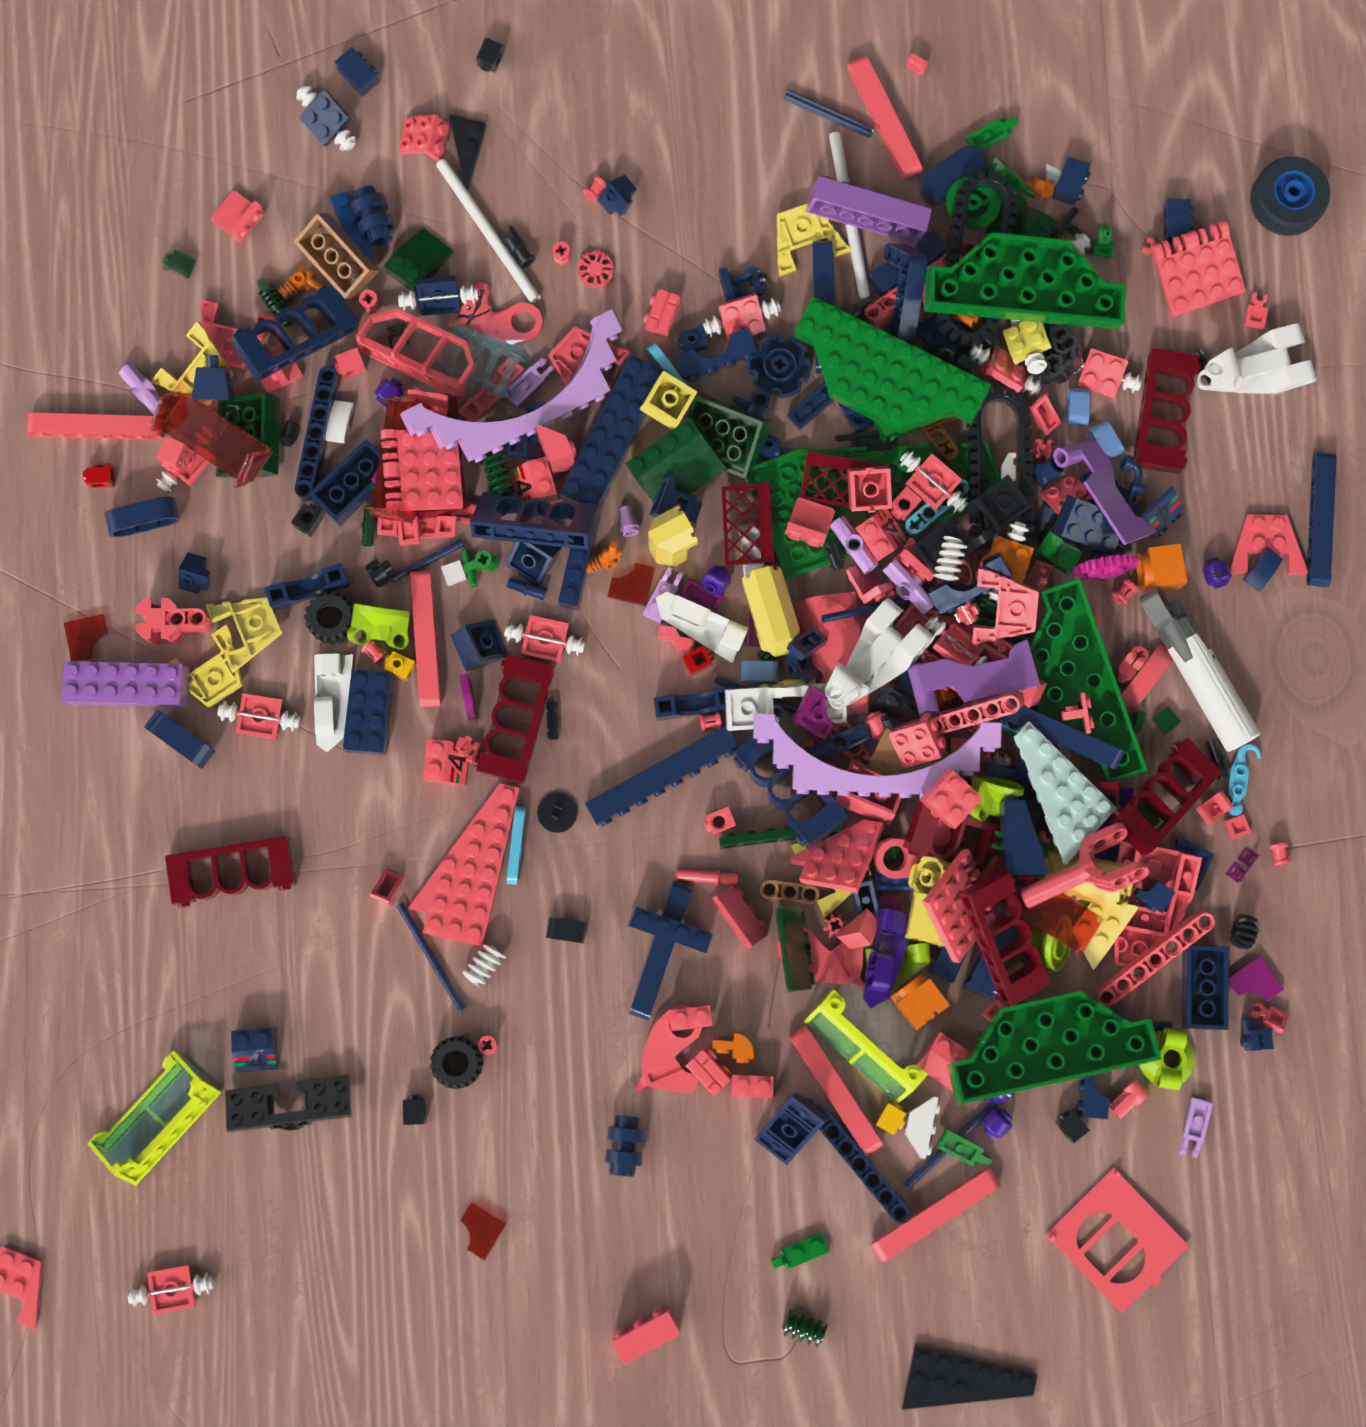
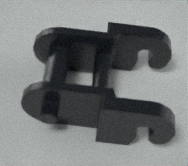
(390, 328)

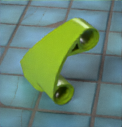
(914, 959)

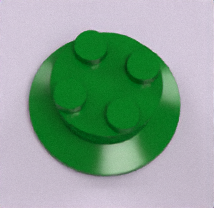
(982, 205)

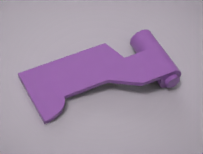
(1104, 490)
(973, 681)

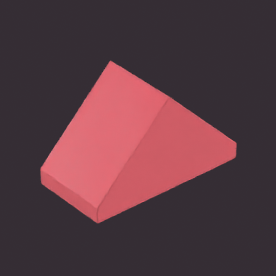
(1044, 415)
(387, 887)
(859, 931)

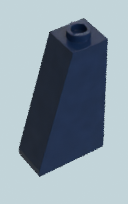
(1020, 845)

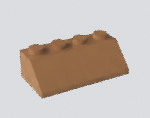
(886, 761)

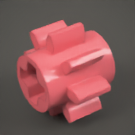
(967, 612)
(828, 927)

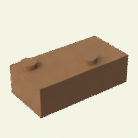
(336, 255)

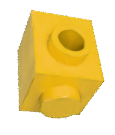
(399, 666)
(891, 1118)

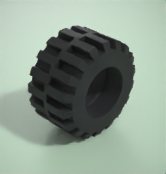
(316, 609)
(438, 1062)

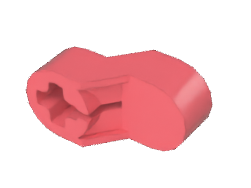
(670, 634)
(1137, 658)

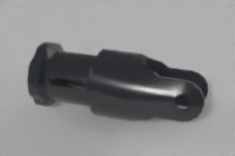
(518, 248)

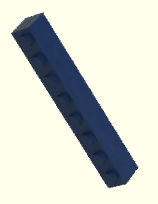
(662, 775)

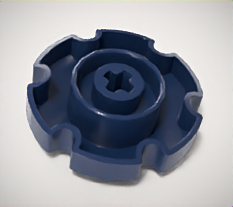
(794, 366)

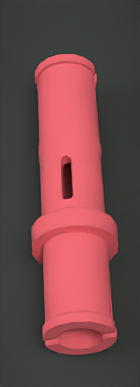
(707, 876)

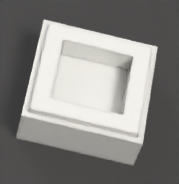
(453, 573)

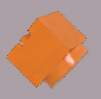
(1161, 568)
(919, 1001)

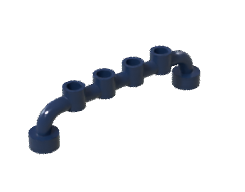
(1136, 487)

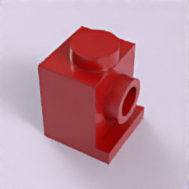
(99, 476)
(689, 660)

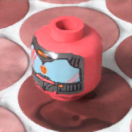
(877, 723)

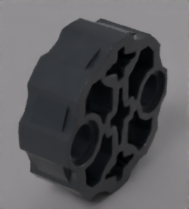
(1069, 355)

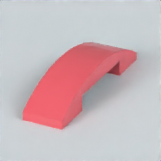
(484, 400)
(429, 527)
(1146, 678)

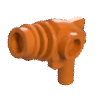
(300, 281)
(606, 558)

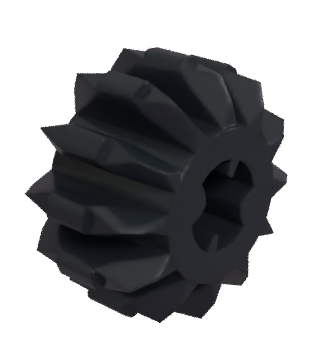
(1244, 931)

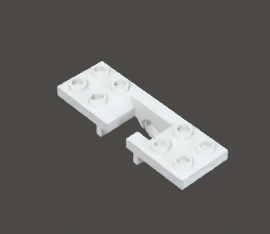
(745, 702)

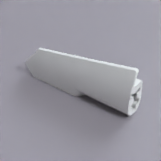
(702, 625)
(331, 697)

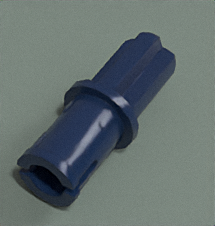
(526, 588)

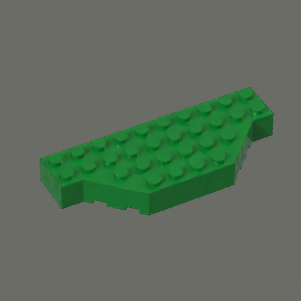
(1026, 282)
(884, 374)
(1073, 661)
(1049, 1045)

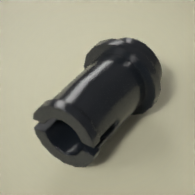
(289, 433)
(834, 557)

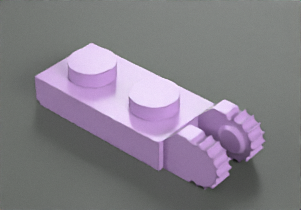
(529, 382)
(651, 610)
(1196, 1125)

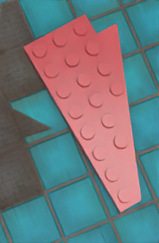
(465, 883)

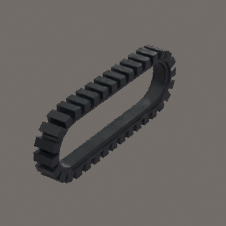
(955, 238)
(1024, 459)

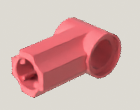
(1132, 1095)

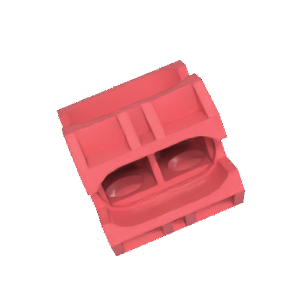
(165, 621)

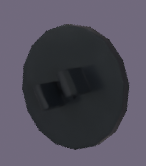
(557, 812)

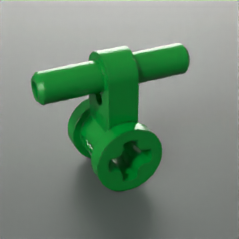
(1103, 246)
(483, 560)

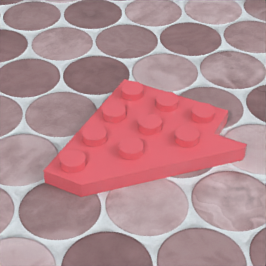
(842, 858)

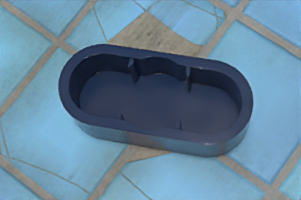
(942, 176)
(142, 516)
(179, 739)

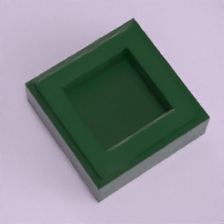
(1166, 720)
(1138, 721)

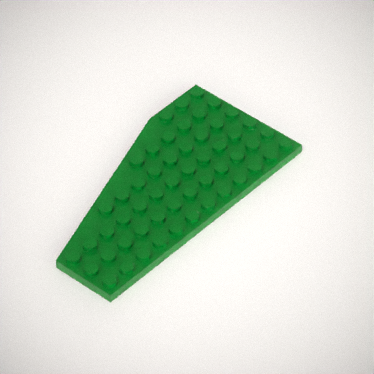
(785, 484)

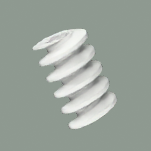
(950, 558)
(483, 965)

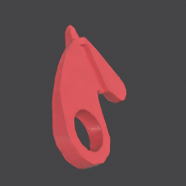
(939, 843)

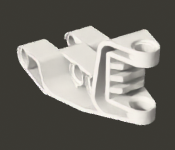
(1260, 366)
(878, 656)

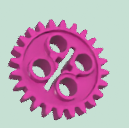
(1105, 567)

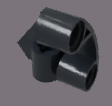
(957, 355)

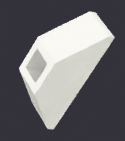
(921, 1125)

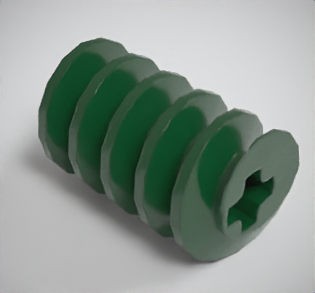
(496, 474)
(803, 1328)

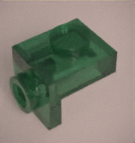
(178, 263)

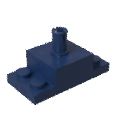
(791, 1127)

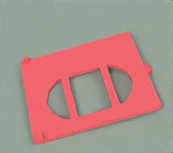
(1127, 1206)

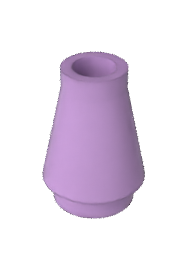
(628, 522)

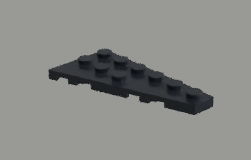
(951, 1379)

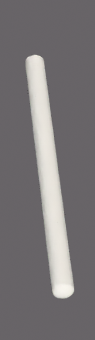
(488, 231)
(852, 232)

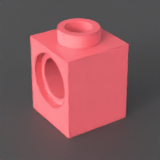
(349, 363)
(908, 496)
(723, 813)

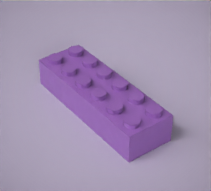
(868, 210)
(125, 684)

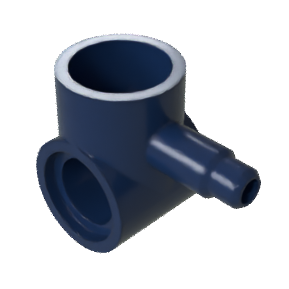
(751, 406)
(1046, 472)

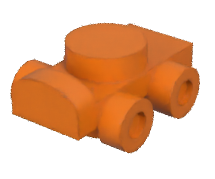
(1043, 188)

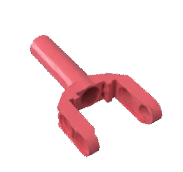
(1085, 870)

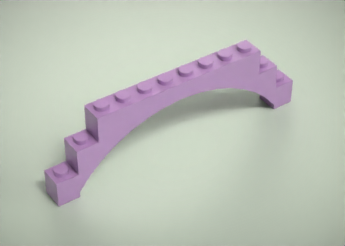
(482, 437)
(816, 775)

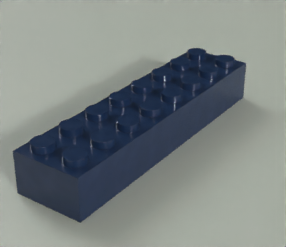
(611, 435)

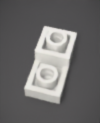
(338, 422)

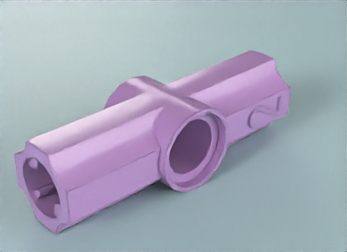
(140, 386)
(861, 555)
(909, 586)

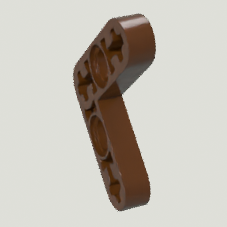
(937, 429)

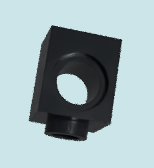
(490, 55)
(310, 527)
(414, 1110)
(1071, 1126)

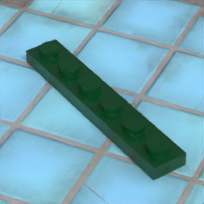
(768, 835)

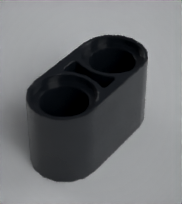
(566, 930)

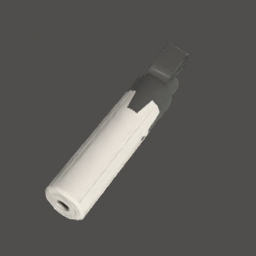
(1200, 670)

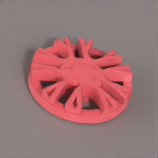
(595, 269)

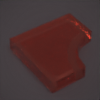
(634, 586)
(83, 635)
(483, 1230)

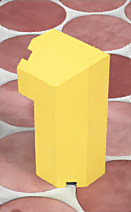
(671, 537)
(771, 609)
(922, 880)
(1087, 890)

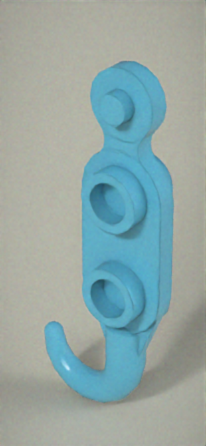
(1239, 778)

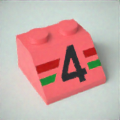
(534, 480)
(881, 534)
(444, 763)

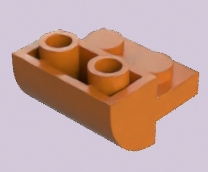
(740, 1047)

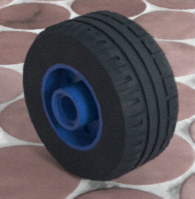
(1290, 196)

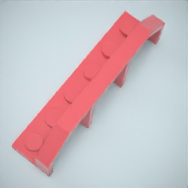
(403, 363)

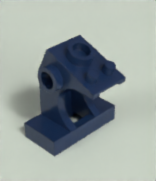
(756, 278)
(668, 497)
(799, 660)

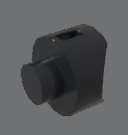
(379, 572)

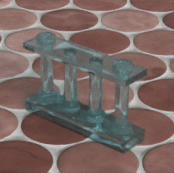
(497, 348)

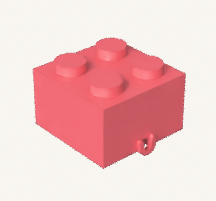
(869, 488)
(950, 798)

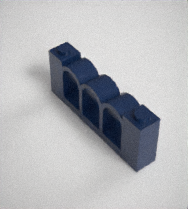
(259, 361)
(491, 507)
(808, 831)

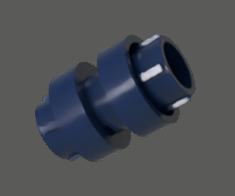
(374, 221)
(624, 1155)

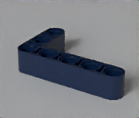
(909, 289)

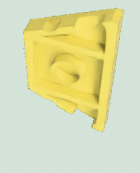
(1114, 923)

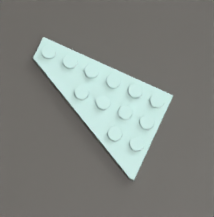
(1068, 798)

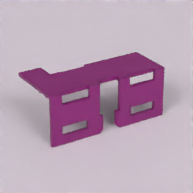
(752, 635)
(1245, 860)

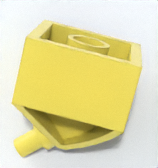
(668, 400)

